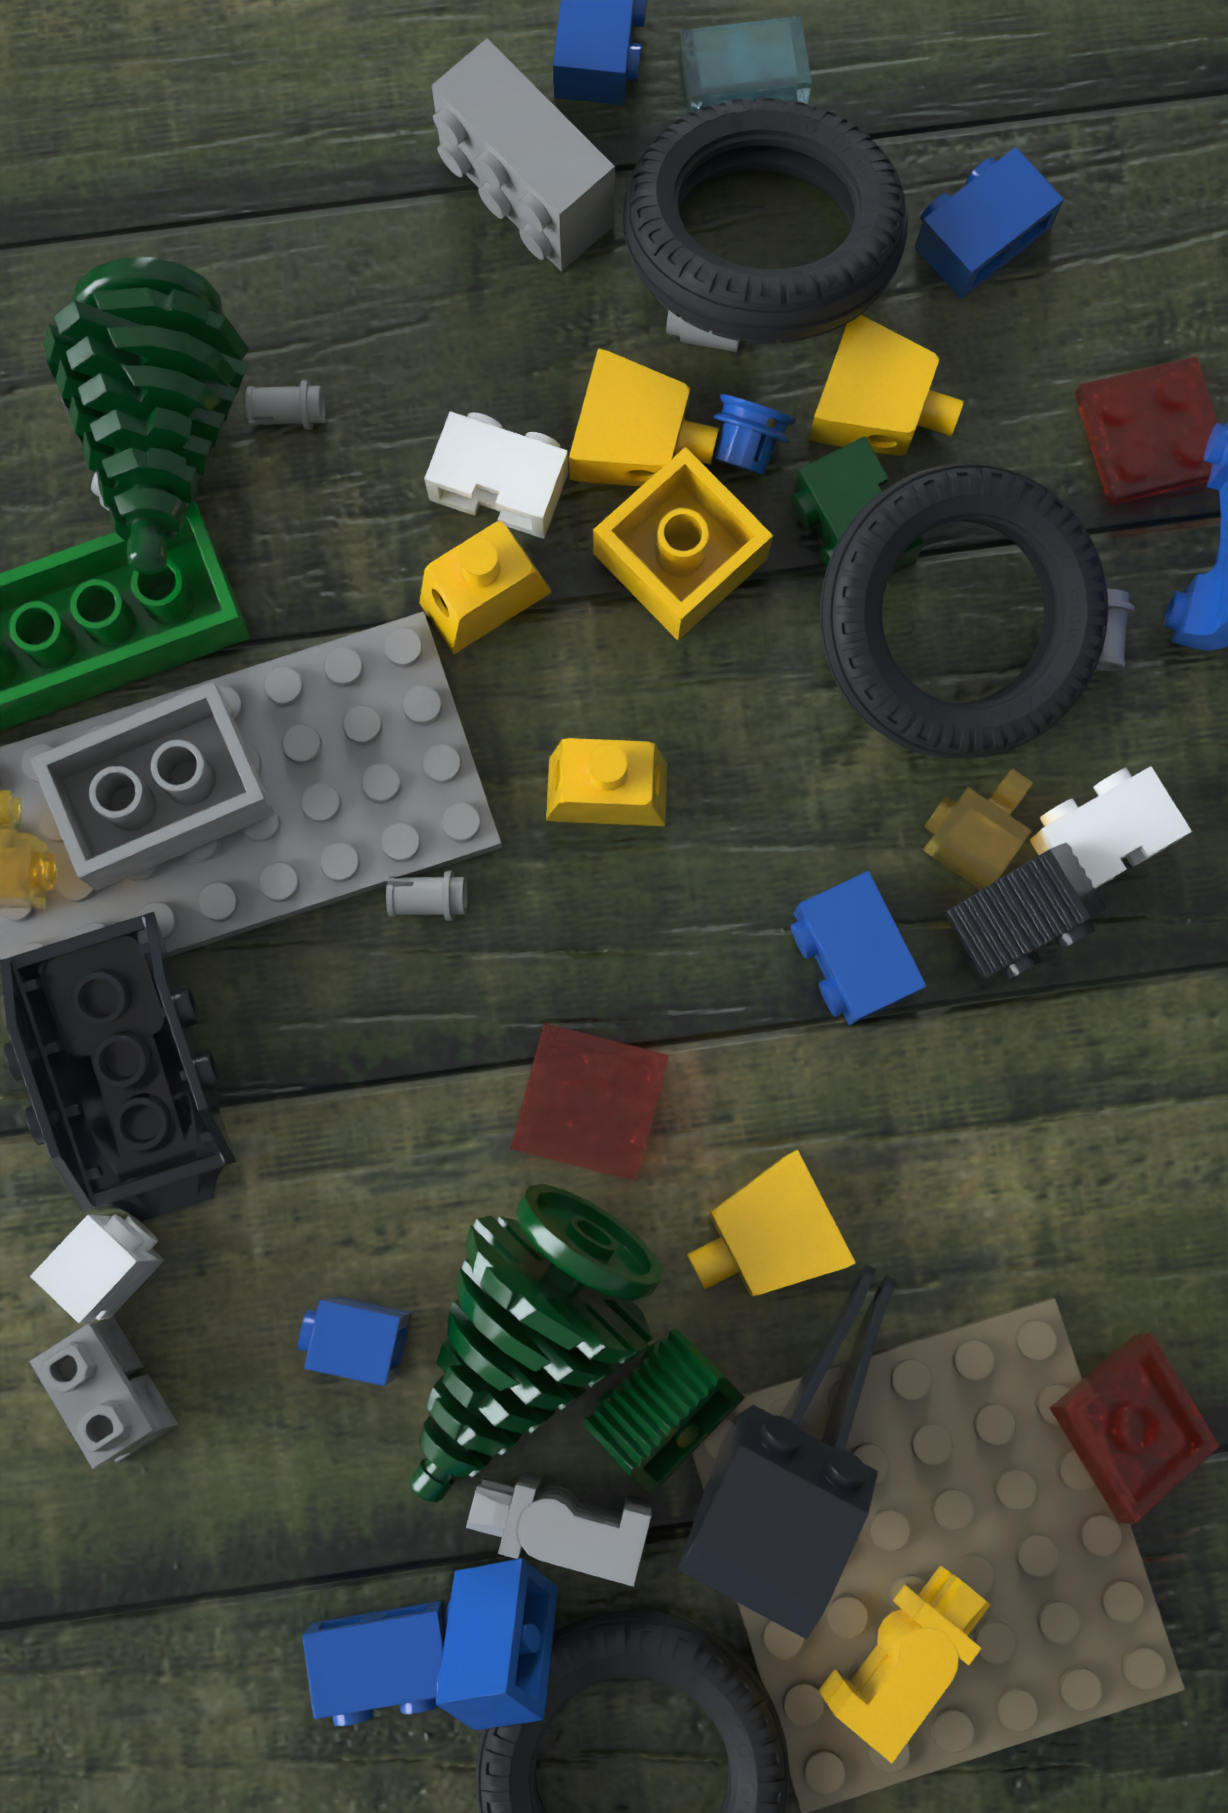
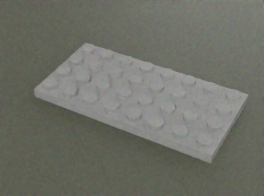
(362, 783)

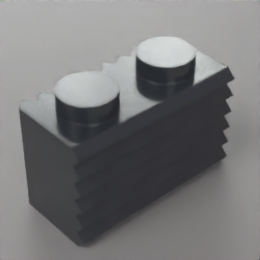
(1026, 911)

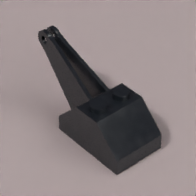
(783, 1502)

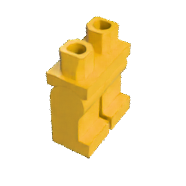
(910, 1663)

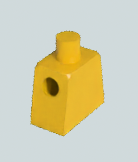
(881, 392)
(633, 424)
(481, 585)
(607, 782)
(773, 1233)

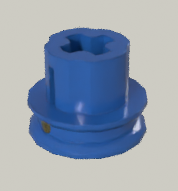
(749, 434)

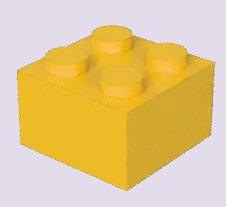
(681, 543)

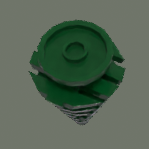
(147, 390)
(532, 1325)

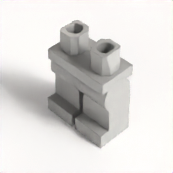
(95, 1398)
(561, 1528)

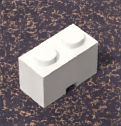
(498, 470)
(1126, 820)
(99, 1266)

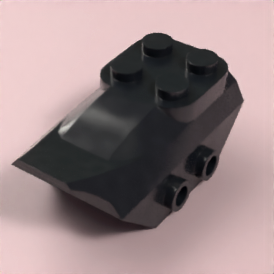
(116, 1070)

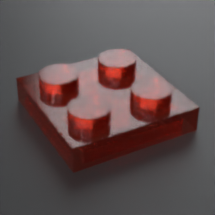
(1149, 429)
(589, 1102)
(1134, 1428)

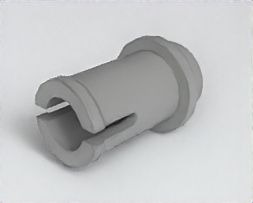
(285, 405)
(1114, 646)
(427, 896)

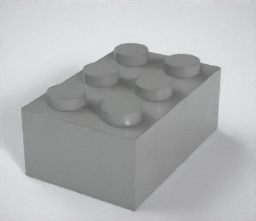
(523, 156)
(152, 786)

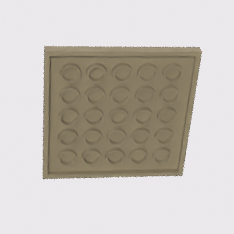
(1001, 1500)

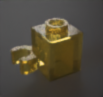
(979, 834)
(25, 863)

